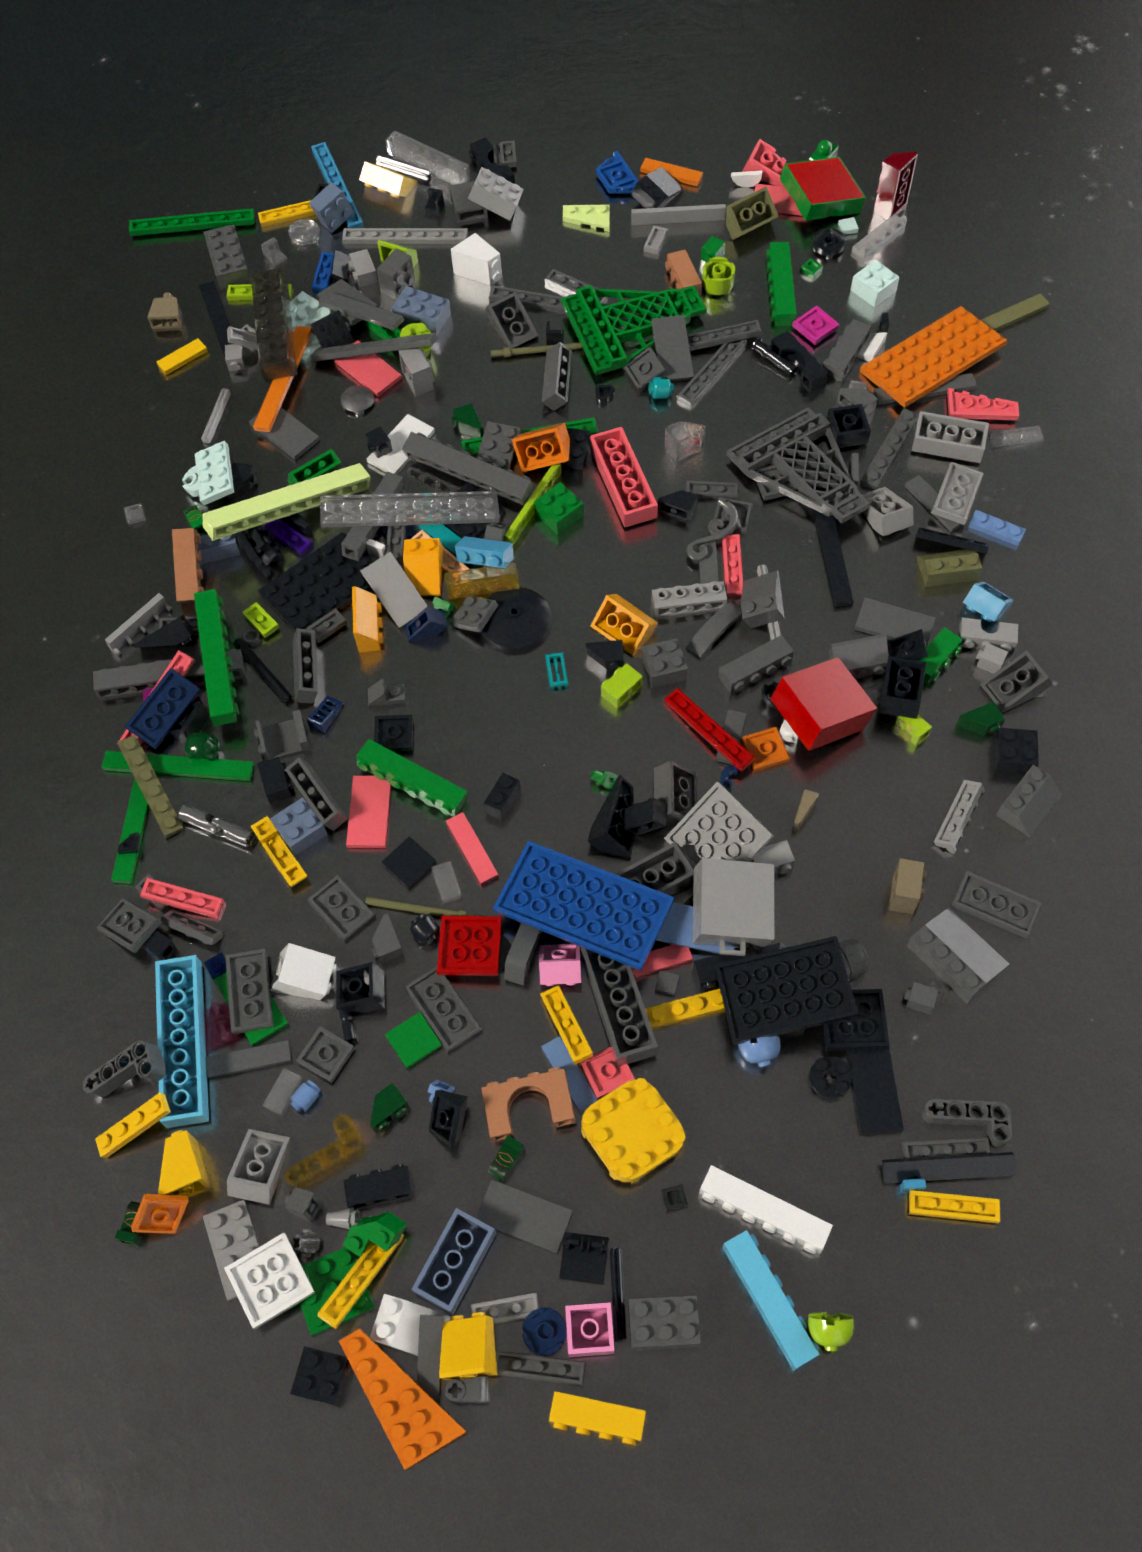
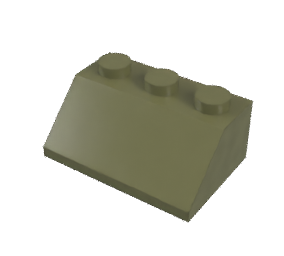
(750, 213)
(949, 567)

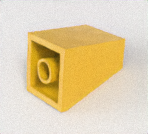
(182, 1166)
(468, 1347)

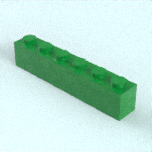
(781, 283)
(411, 778)

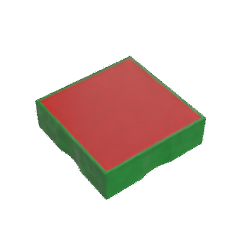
(822, 188)

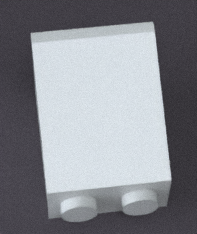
(476, 260)
(303, 972)

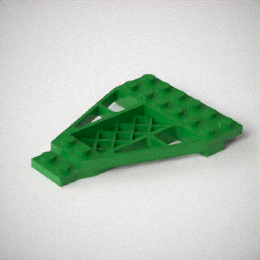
(603, 340)

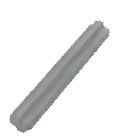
(216, 416)

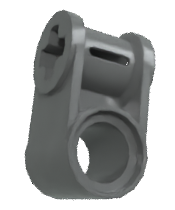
(473, 1390)

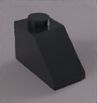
(243, 479)
(678, 504)
(607, 653)

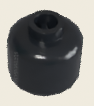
(424, 929)

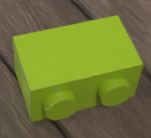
(621, 685)

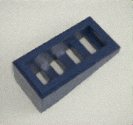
(313, 721)

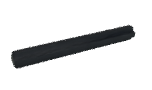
(263, 670)

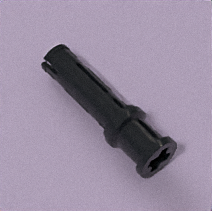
(768, 353)

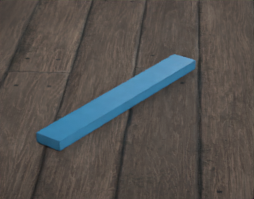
(333, 175)

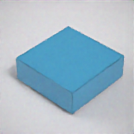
(912, 1184)

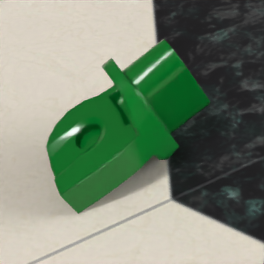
(604, 778)

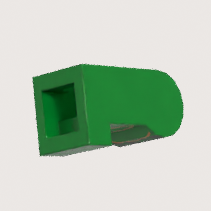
(195, 518)

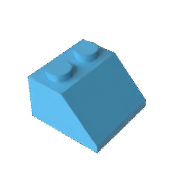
(987, 601)

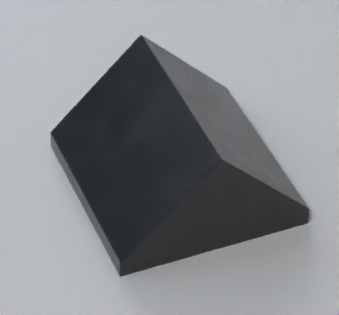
(190, 722)
(447, 1116)

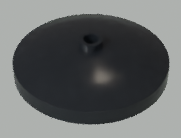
(518, 621)

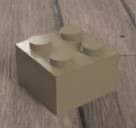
(907, 886)

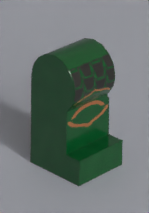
(506, 1158)
(125, 1233)

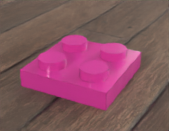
(815, 325)

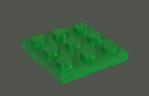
(325, 1276)

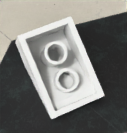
(399, 1324)

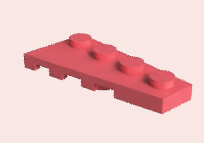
(980, 407)

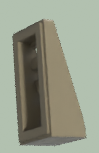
(807, 803)

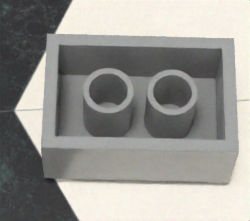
(495, 193)

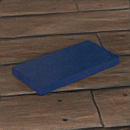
(163, 708)

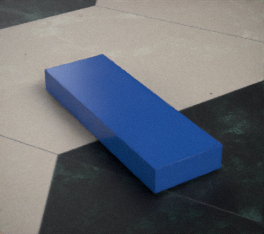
(322, 276)

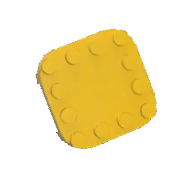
(632, 1130)

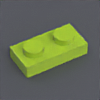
(260, 620)

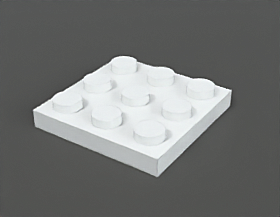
(269, 1280)

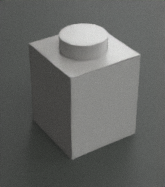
(234, 357)
(991, 658)

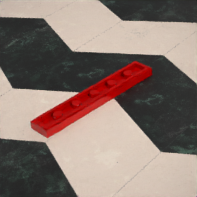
(709, 730)

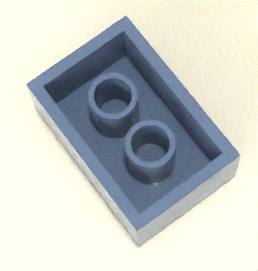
(423, 308)

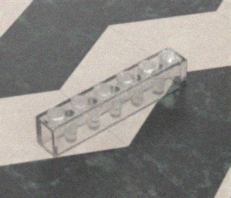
(427, 158)

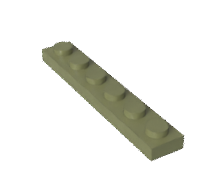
(150, 786)

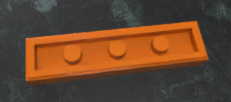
(678, 173)

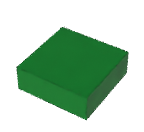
(811, 268)

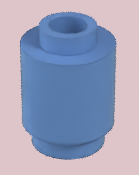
(305, 1096)

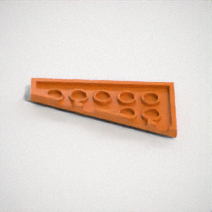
(405, 1410)

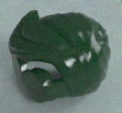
(202, 745)

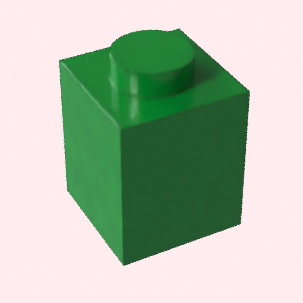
(712, 248)

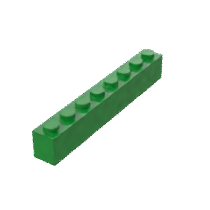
(215, 657)

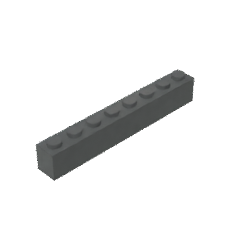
(468, 468)
(136, 678)

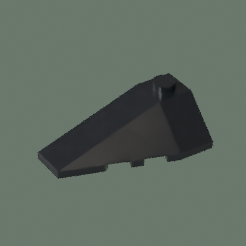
(608, 828)

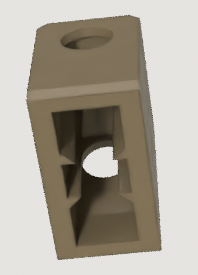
(165, 313)

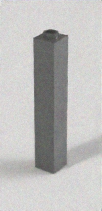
(355, 541)

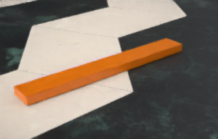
(279, 387)

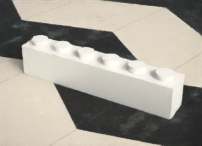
(765, 1209)

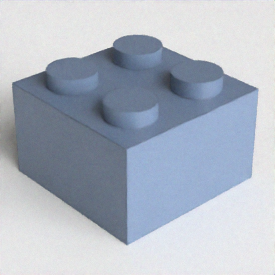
(331, 207)
(298, 826)

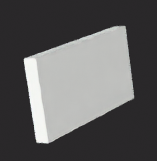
(396, 459)

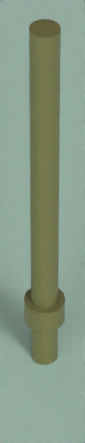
(507, 352)
(416, 908)

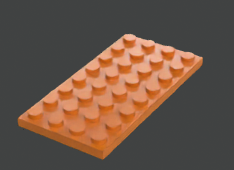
(933, 356)

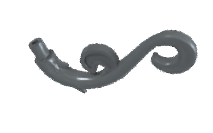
(716, 534)

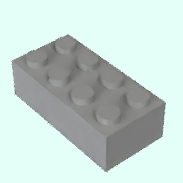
(950, 437)

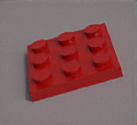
(469, 945)

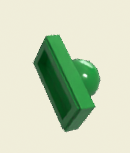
(825, 149)

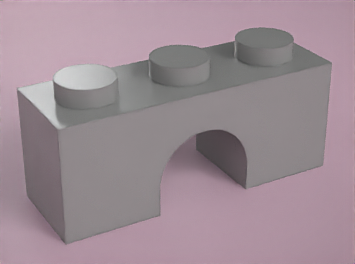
(974, 637)

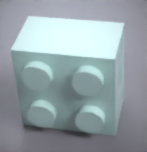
(874, 283)

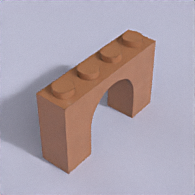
(500, 1096)

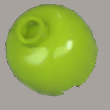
(830, 1330)

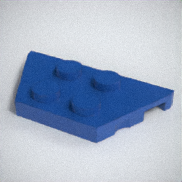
(616, 175)

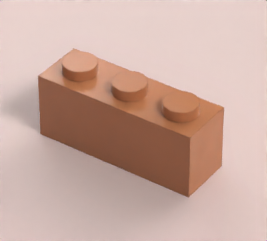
(682, 270)

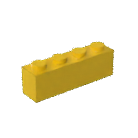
(597, 1417)

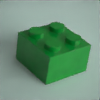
(559, 508)

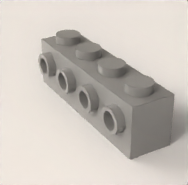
(688, 599)

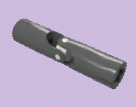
(214, 825)

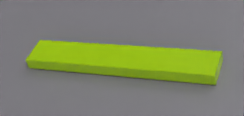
(528, 510)

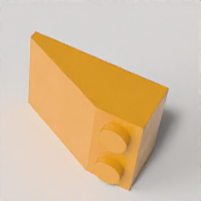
(424, 565)

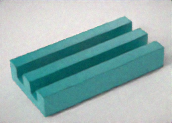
(559, 683)

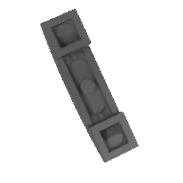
(714, 628)

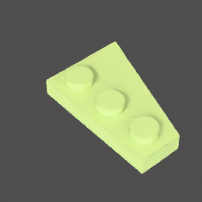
(588, 214)

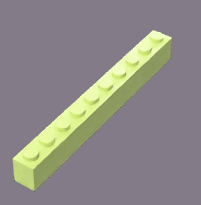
(284, 501)

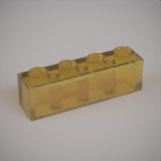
(481, 581)

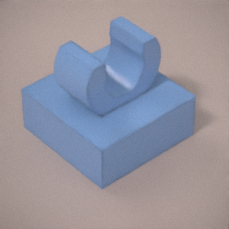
(439, 1085)

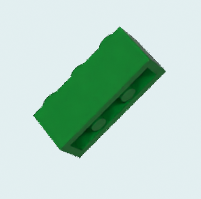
(321, 465)
(940, 652)

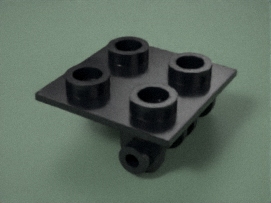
(331, 330)
(584, 1257)

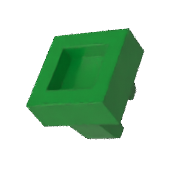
(445, 605)

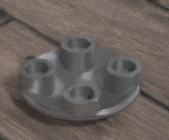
(357, 399)

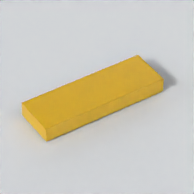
(182, 356)

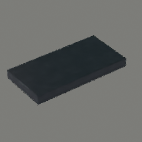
(875, 1091)

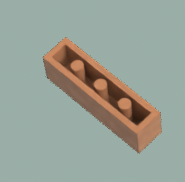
(187, 564)

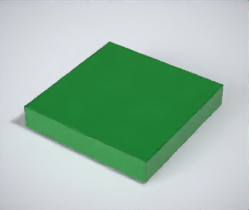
(413, 1040)

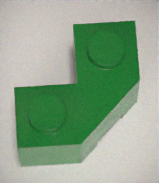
(382, 1230)

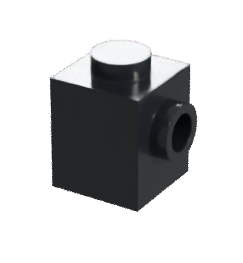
(378, 442)

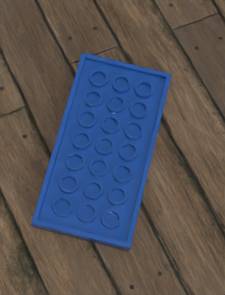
(584, 905)

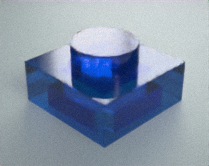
(216, 965)

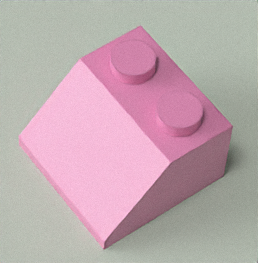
(559, 964)

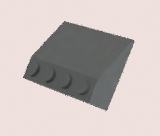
(957, 954)

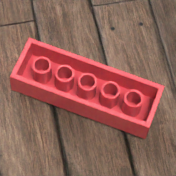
(623, 477)

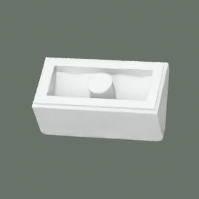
(872, 346)

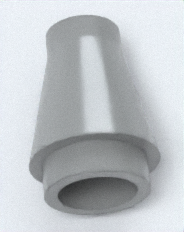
(343, 1218)

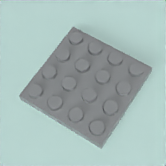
(719, 829)

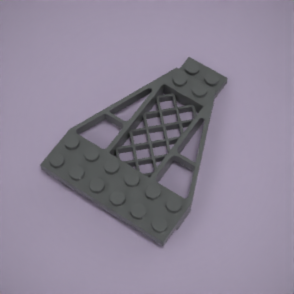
(785, 439)

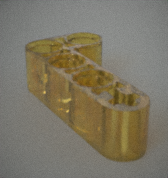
(323, 1155)

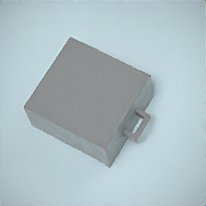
(733, 905)

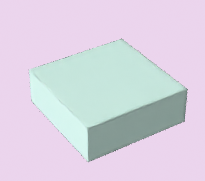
(848, 226)

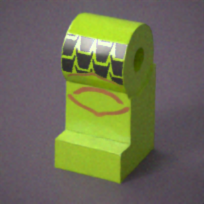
(917, 728)

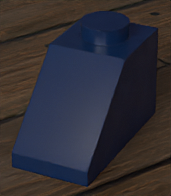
(426, 624)

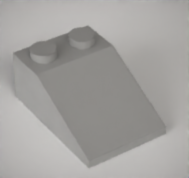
(887, 511)
(257, 1167)

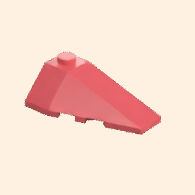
(766, 160)

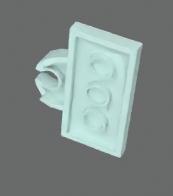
(211, 475)

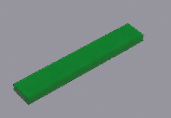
(134, 822)

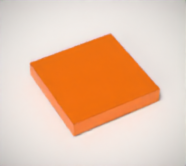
(766, 748)
(159, 1213)

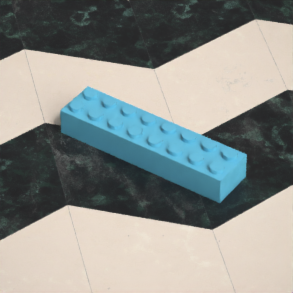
(182, 1040)

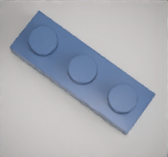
(996, 527)

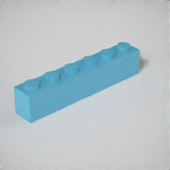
(770, 1300)

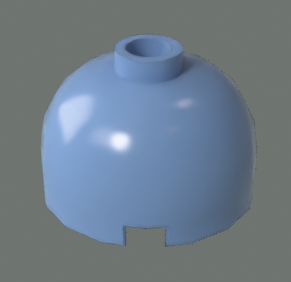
(760, 1050)

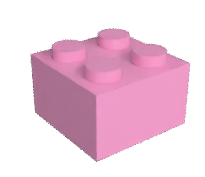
(589, 1329)

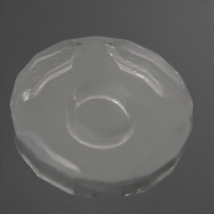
(304, 232)

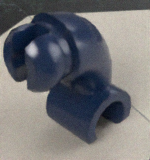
(726, 773)

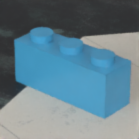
(484, 552)

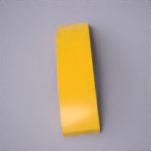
(278, 852)

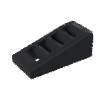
(298, 523)

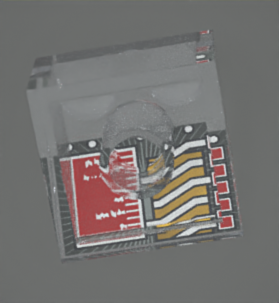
(684, 440)

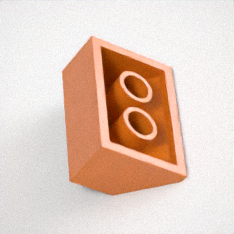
(542, 447)

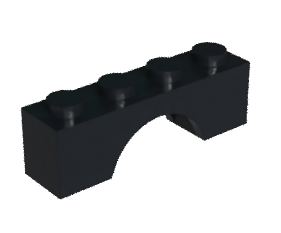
(482, 154)
(813, 374)

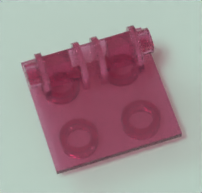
(218, 1026)

